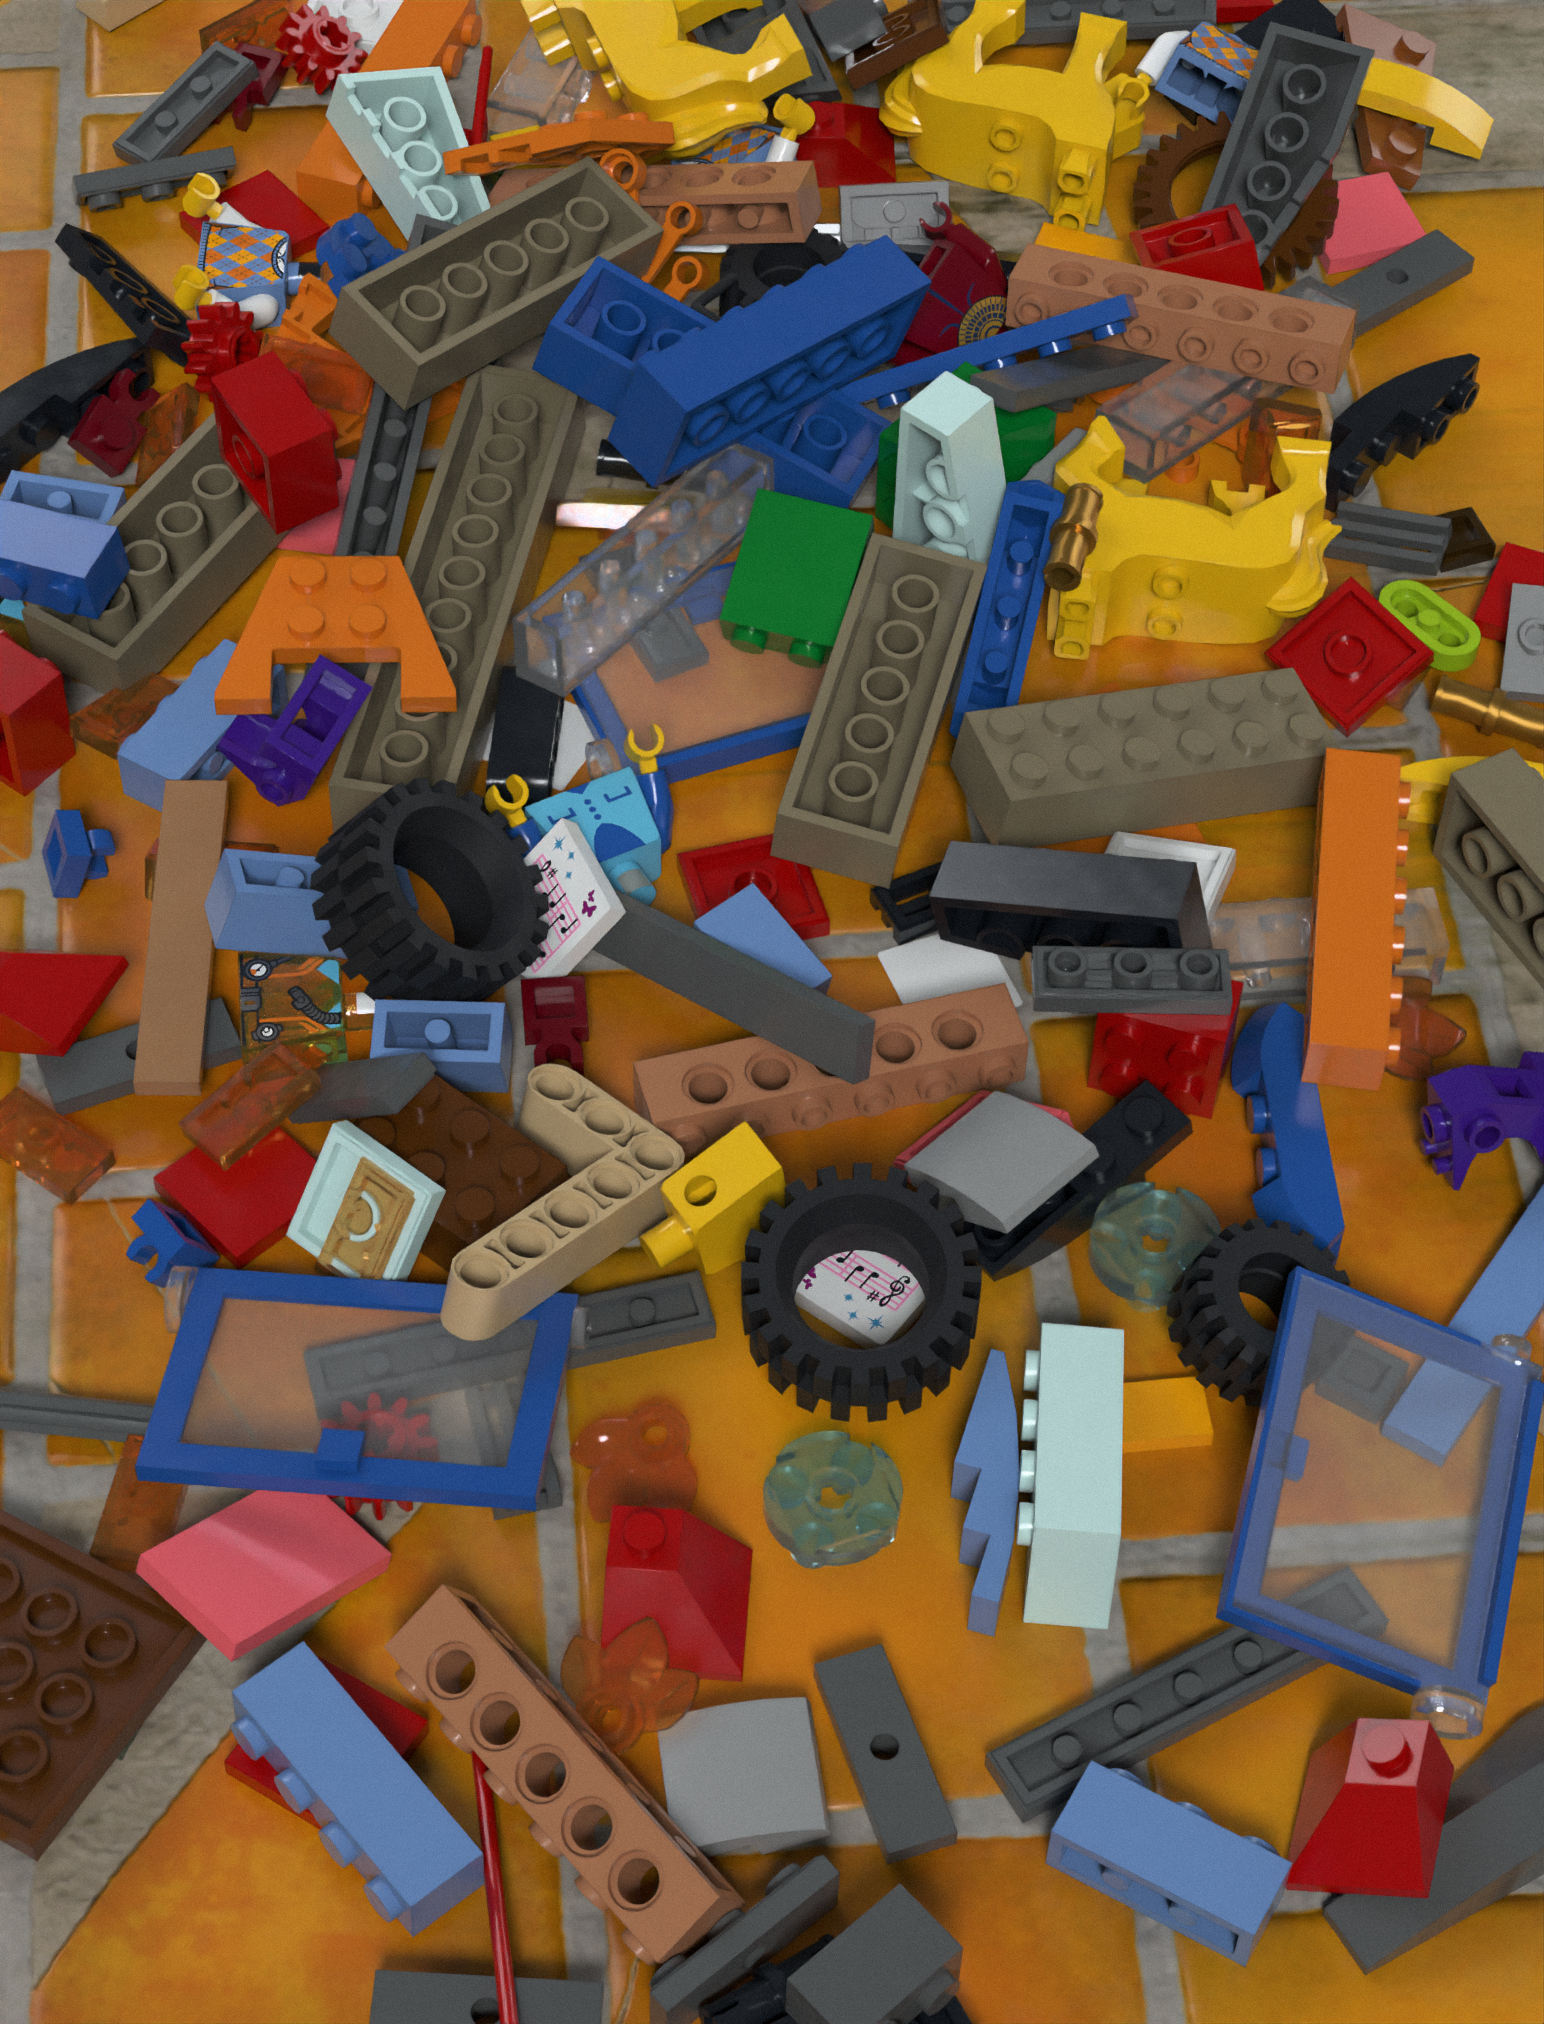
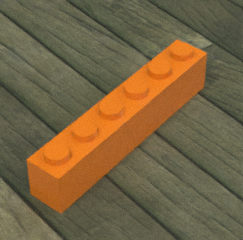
(417, 37)
(1353, 921)

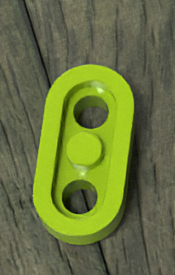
(1435, 622)

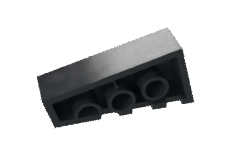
(1032, 897)

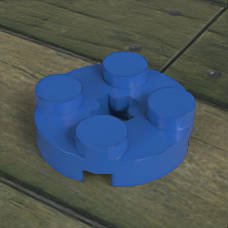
(353, 250)

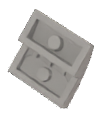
(890, 210)
(1002, 1161)
(745, 1776)

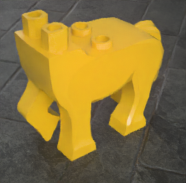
(658, 72)
(1018, 124)
(1190, 567)

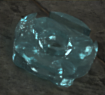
(1117, 1241)
(827, 1535)

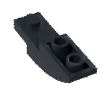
(57, 396)
(1397, 418)
(1128, 1143)

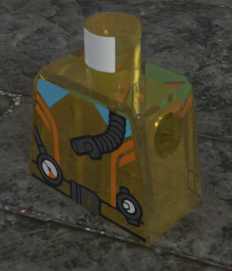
(300, 1005)

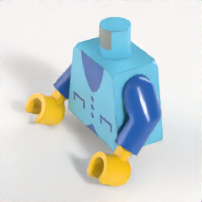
(619, 814)

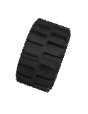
(771, 264)
(1210, 1315)

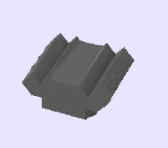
(740, 28)

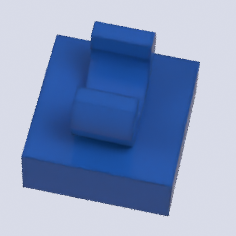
(74, 854)
(171, 1237)

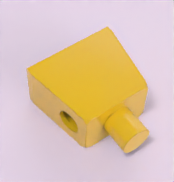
(716, 1203)

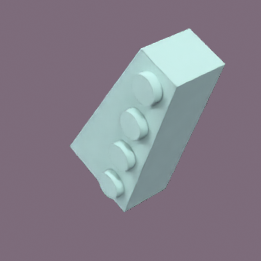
(397, 136)
(949, 470)
(1072, 1474)

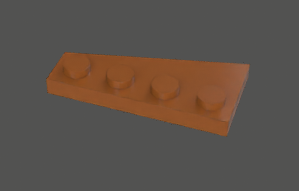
(1382, 138)

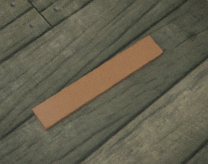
(180, 940)

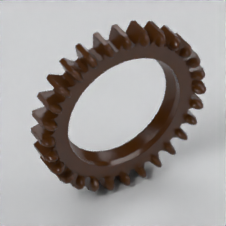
(1154, 205)

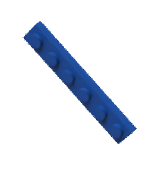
(1046, 336)

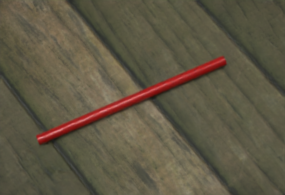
(495, 1895)

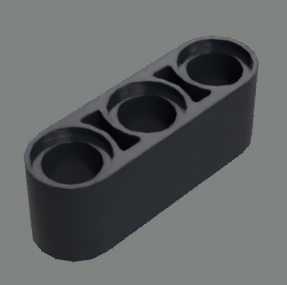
(525, 737)

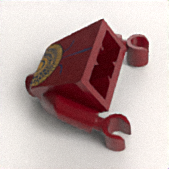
(965, 292)

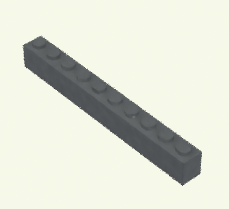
(384, 464)

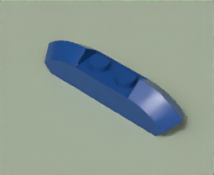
(1009, 600)
(1289, 1118)

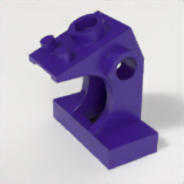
(289, 757)
(1476, 1098)

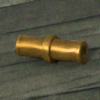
(1073, 537)
(1490, 711)

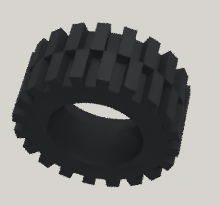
(469, 868)
(872, 1218)

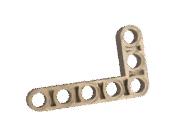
(609, 1201)

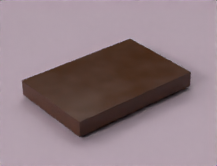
(911, 34)

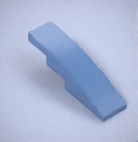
(988, 1478)

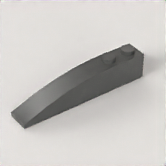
(1287, 128)
(1484, 1852)

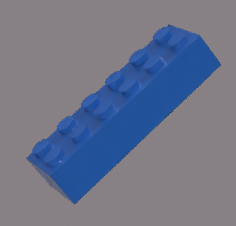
(615, 318)
(766, 359)

